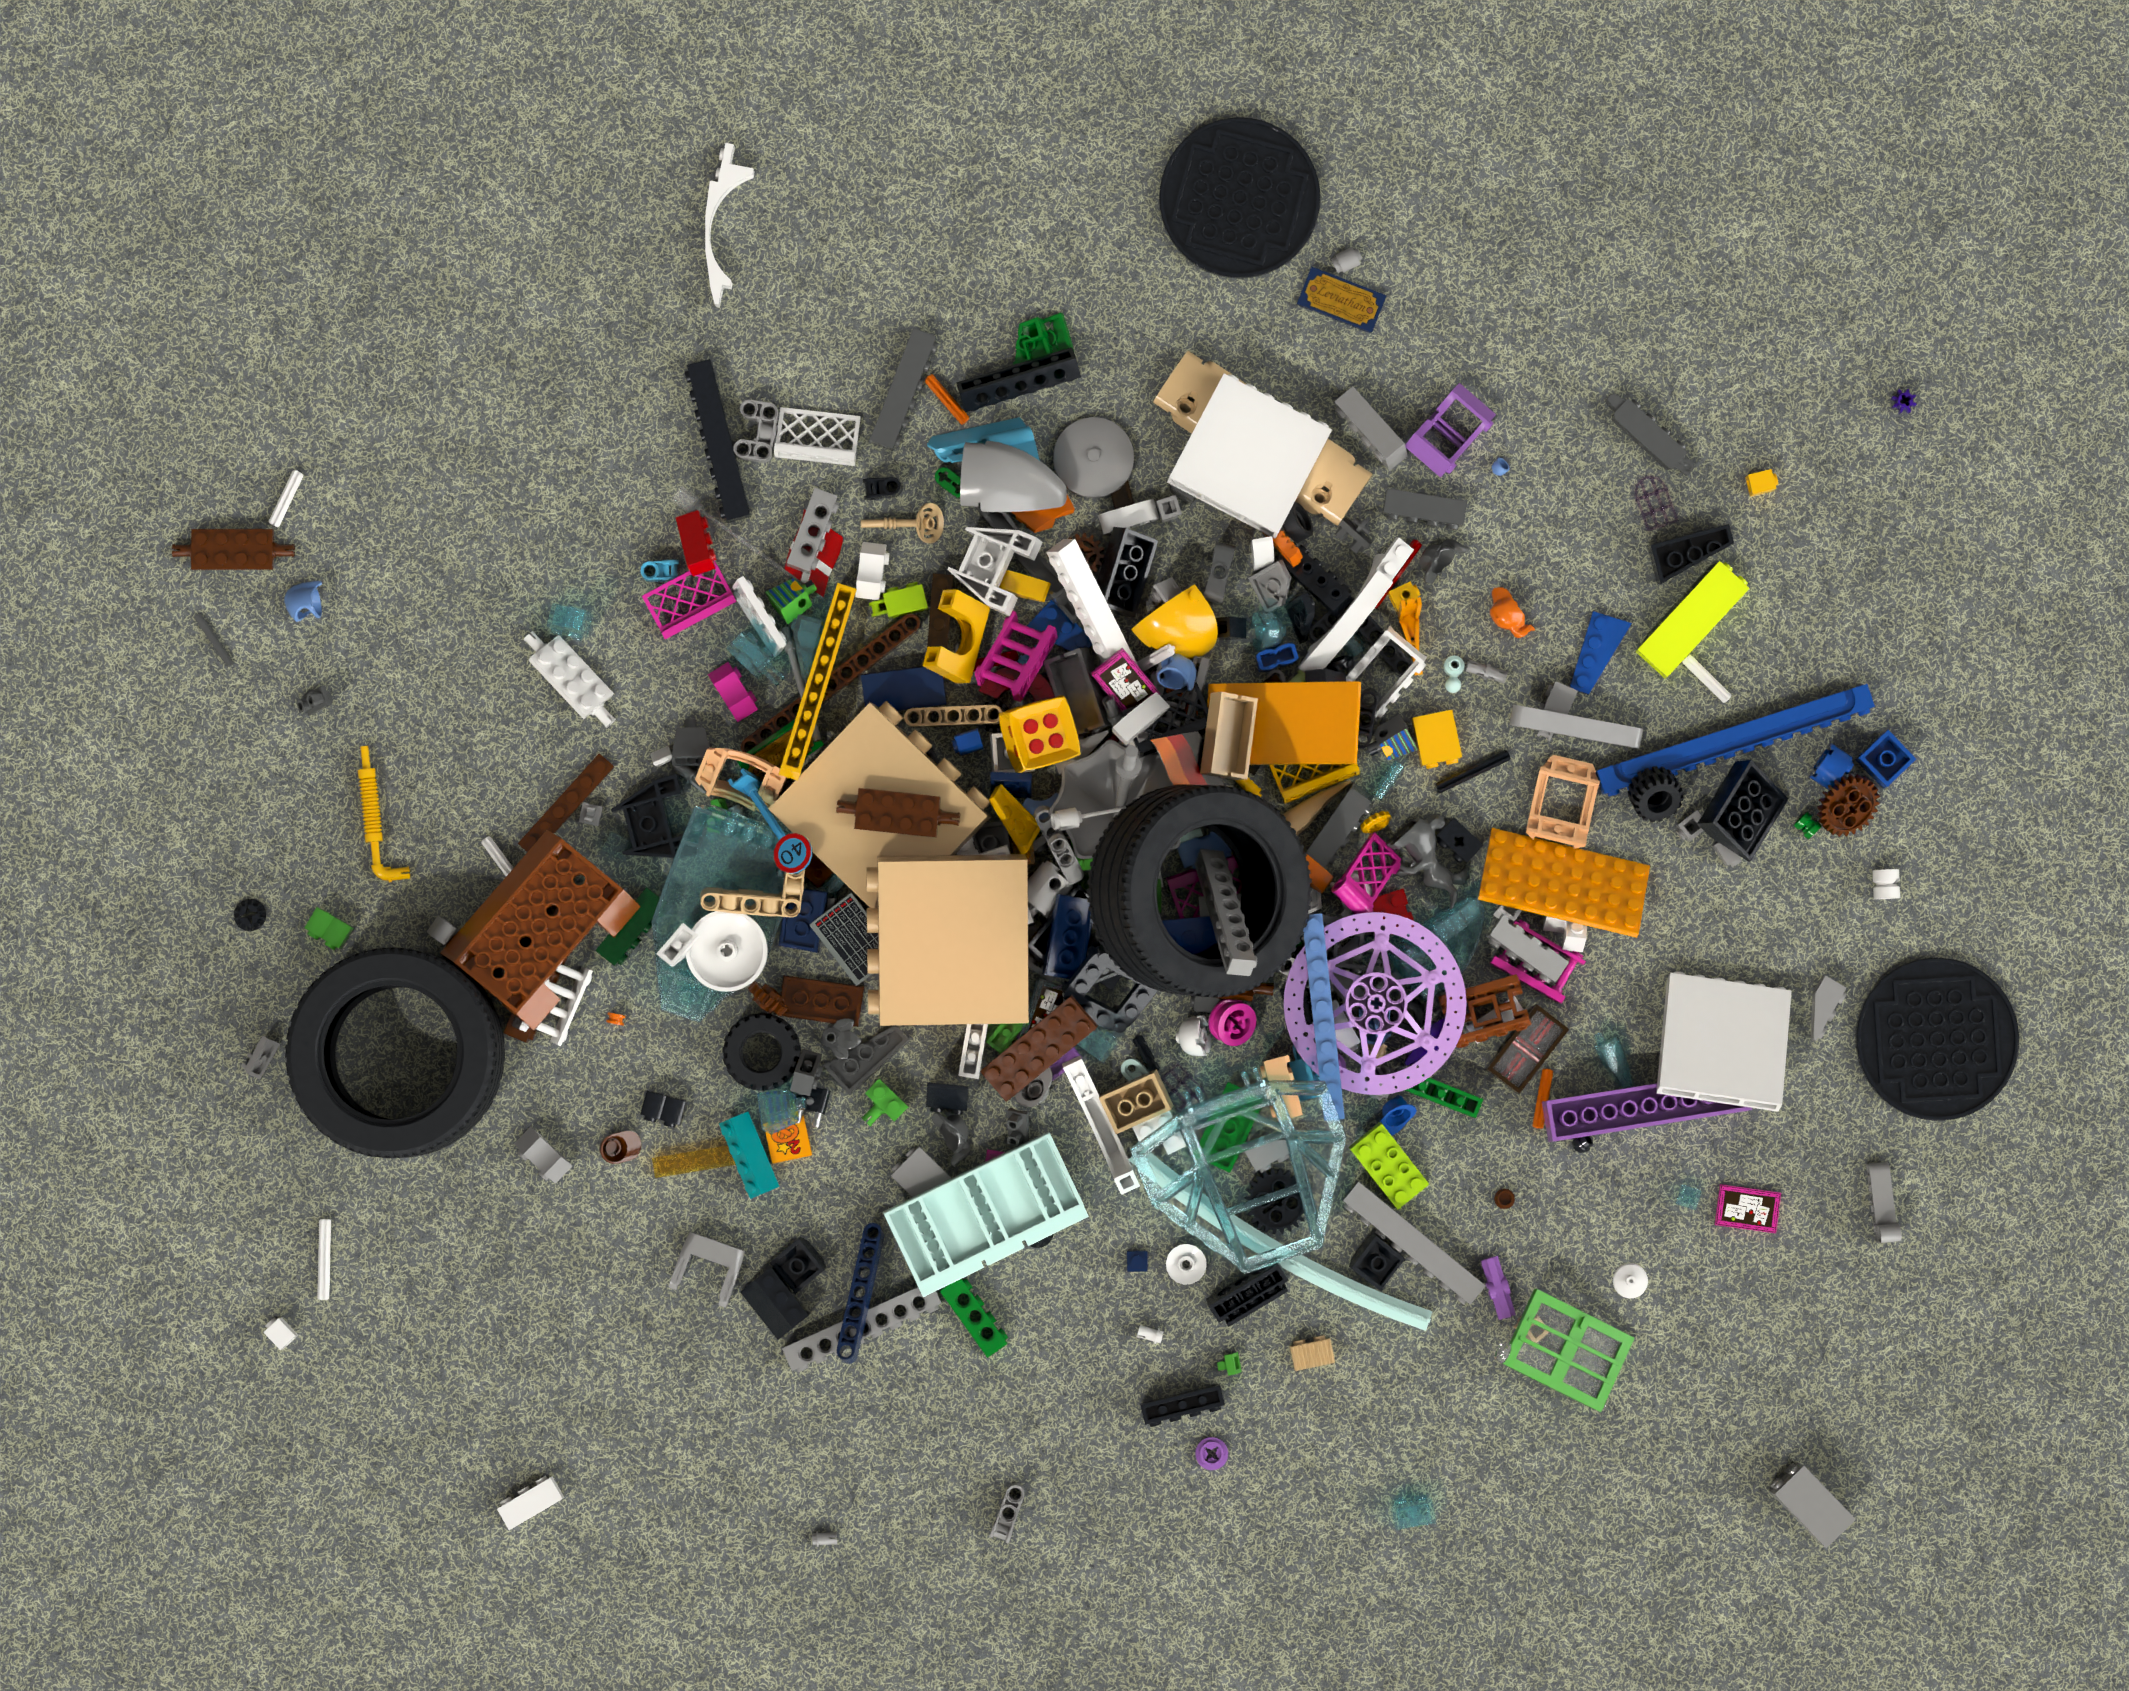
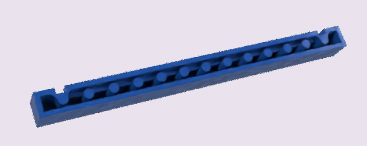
(1741, 737)

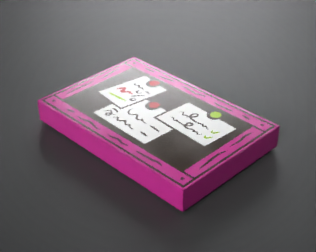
(1124, 680)
(1747, 1208)

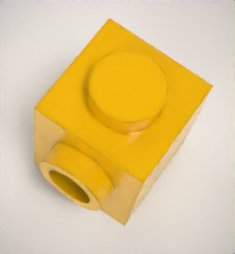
(1403, 592)

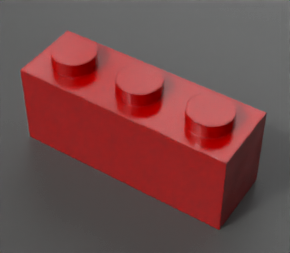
(696, 542)

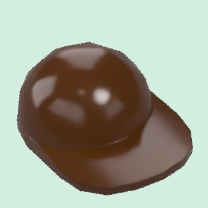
(620, 1147)

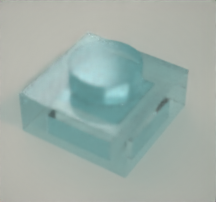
(1688, 1197)

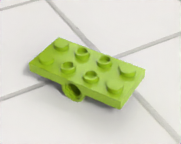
(1388, 1165)

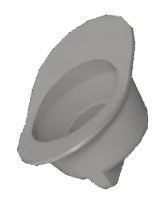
(1036, 1090)

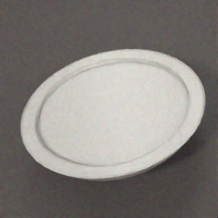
(1630, 1280)

